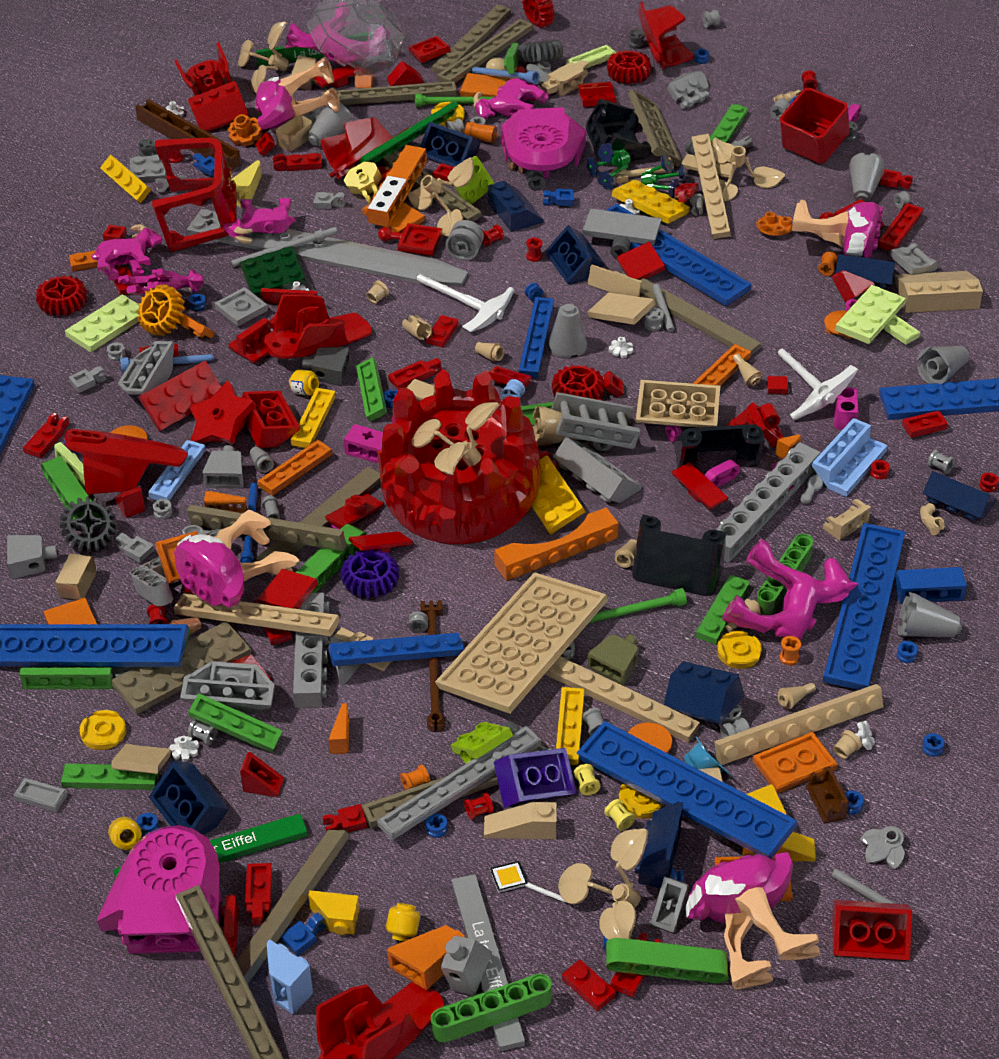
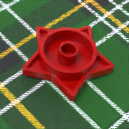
(220, 416)

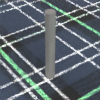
(662, 305)
(859, 887)

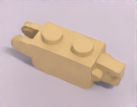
(565, 78)

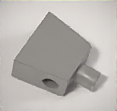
(224, 469)
(27, 555)
(465, 964)

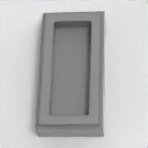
(40, 795)

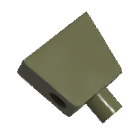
(615, 658)

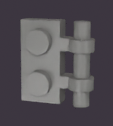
(685, 86)

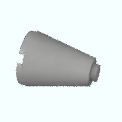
(329, 124)
(865, 175)
(568, 333)
(941, 362)
(927, 619)

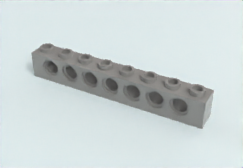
(767, 498)

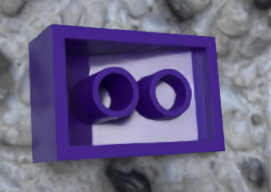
(534, 777)

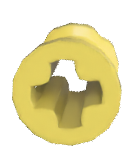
(587, 779)
(620, 815)

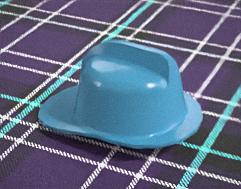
(701, 759)

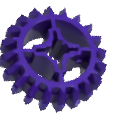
(370, 573)

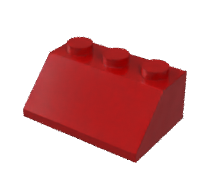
(218, 106)
(271, 419)
(871, 929)

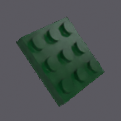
(272, 271)

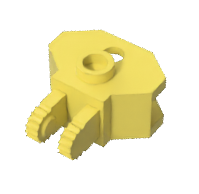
(365, 181)

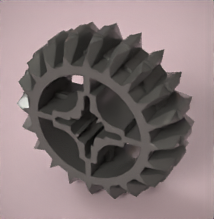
(541, 50)
(96, 524)

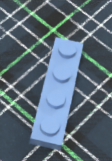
(174, 476)

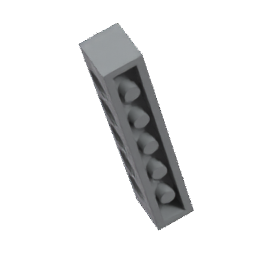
(310, 659)

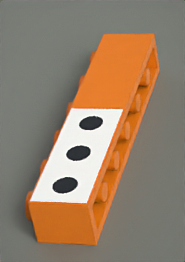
(396, 185)

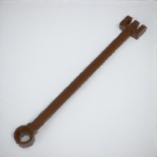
(435, 714)

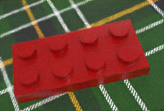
(173, 398)

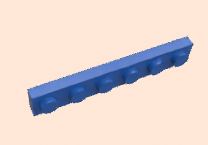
(536, 336)
(395, 649)

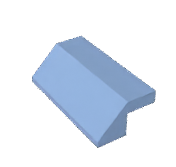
(848, 457)

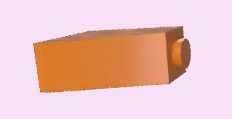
(422, 956)

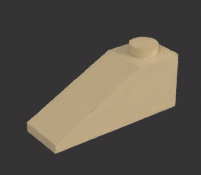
(526, 821)

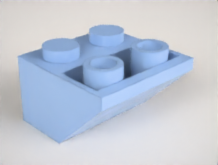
(289, 977)

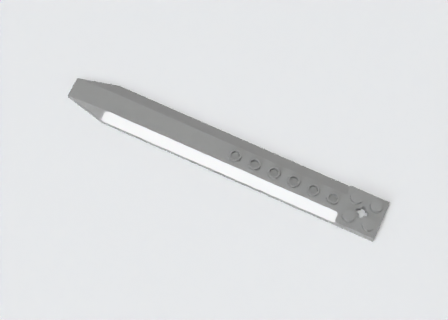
(343, 254)

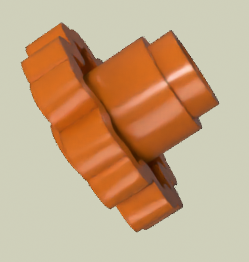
(244, 130)

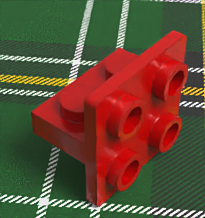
(251, 341)

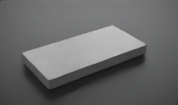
(615, 224)

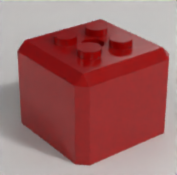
(814, 125)

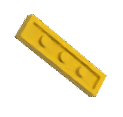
(125, 178)
(313, 417)
(570, 722)

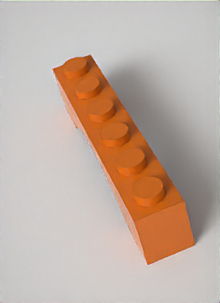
(520, 559)

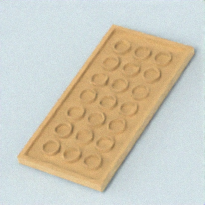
(521, 642)

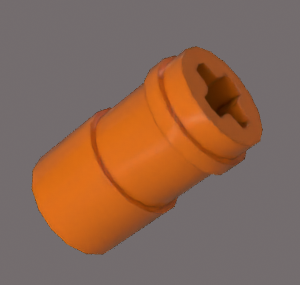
(481, 132)

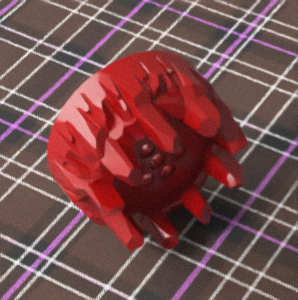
(472, 501)

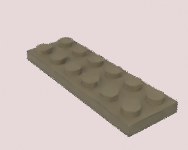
(654, 127)
(150, 685)

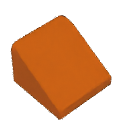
(364, 81)
(785, 444)

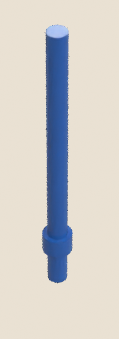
(247, 555)

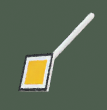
(512, 876)

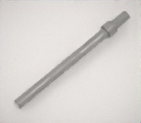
(317, 236)

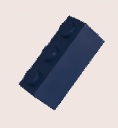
(448, 145)
(512, 206)
(573, 256)
(871, 269)
(958, 496)
(703, 692)
(188, 799)
(661, 845)

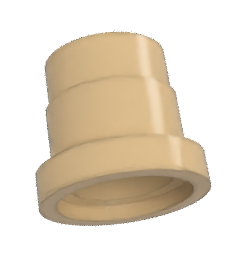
(377, 292)
(847, 744)

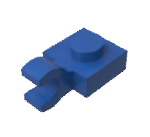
(204, 164)
(562, 197)
(303, 936)

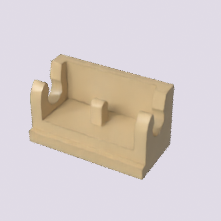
(848, 521)

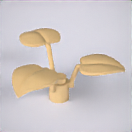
(276, 61)
(763, 176)
(430, 188)
(449, 457)
(575, 884)

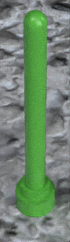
(421, 100)
(676, 598)

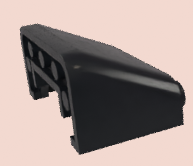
(615, 125)
(745, 439)
(677, 559)

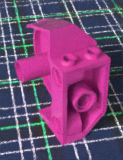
(542, 139)
(146, 888)

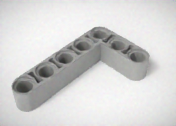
(151, 580)

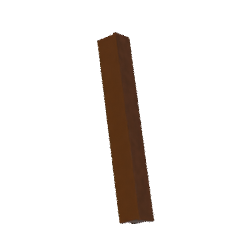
(178, 128)

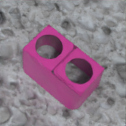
(843, 417)

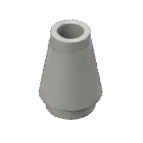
(262, 461)

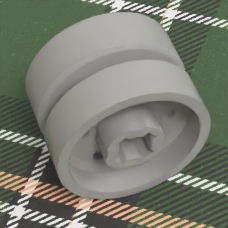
(464, 240)

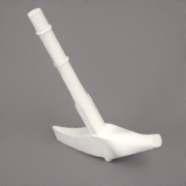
(488, 311)
(823, 392)

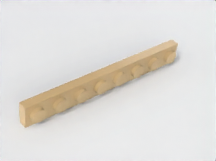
(711, 186)
(260, 615)
(623, 698)
(798, 724)

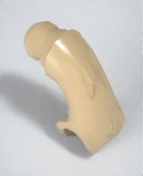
(788, 96)
(933, 524)

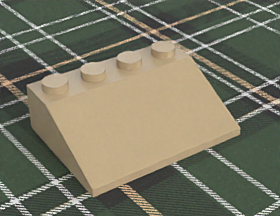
(939, 291)
(678, 404)

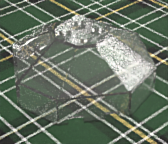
(358, 34)

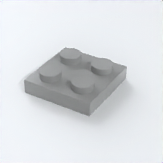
(147, 168)
(241, 306)

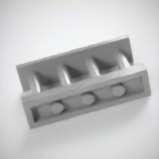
(591, 429)

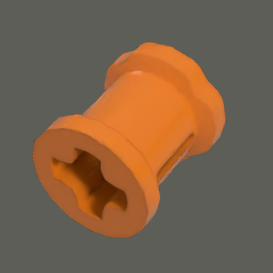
(828, 262)
(790, 647)
(415, 778)

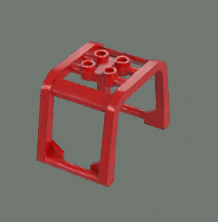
(220, 189)

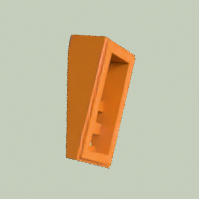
(222, 501)
(339, 735)

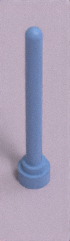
(531, 77)
(176, 360)

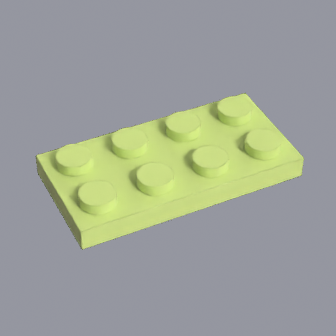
(870, 314)
(104, 323)

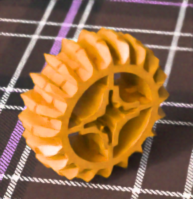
(166, 312)

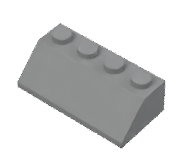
(595, 471)

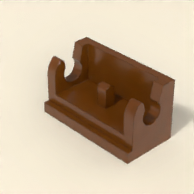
(827, 796)

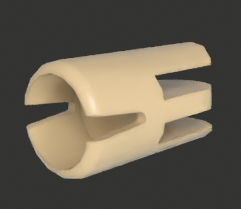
(417, 327)

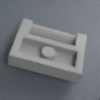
(913, 265)

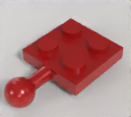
(414, 239)

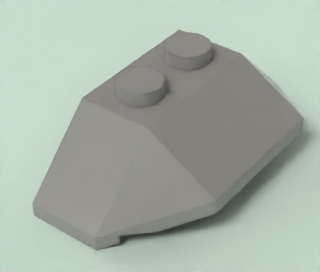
(148, 369)
(231, 684)

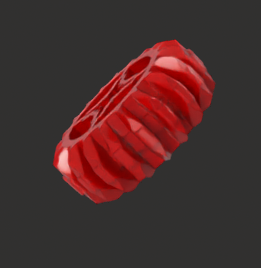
(539, 12)
(629, 67)
(61, 295)
(579, 382)

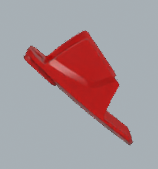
(655, 24)
(216, 72)
(347, 149)
(305, 326)
(118, 460)
(365, 1028)

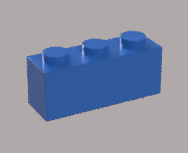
(931, 584)

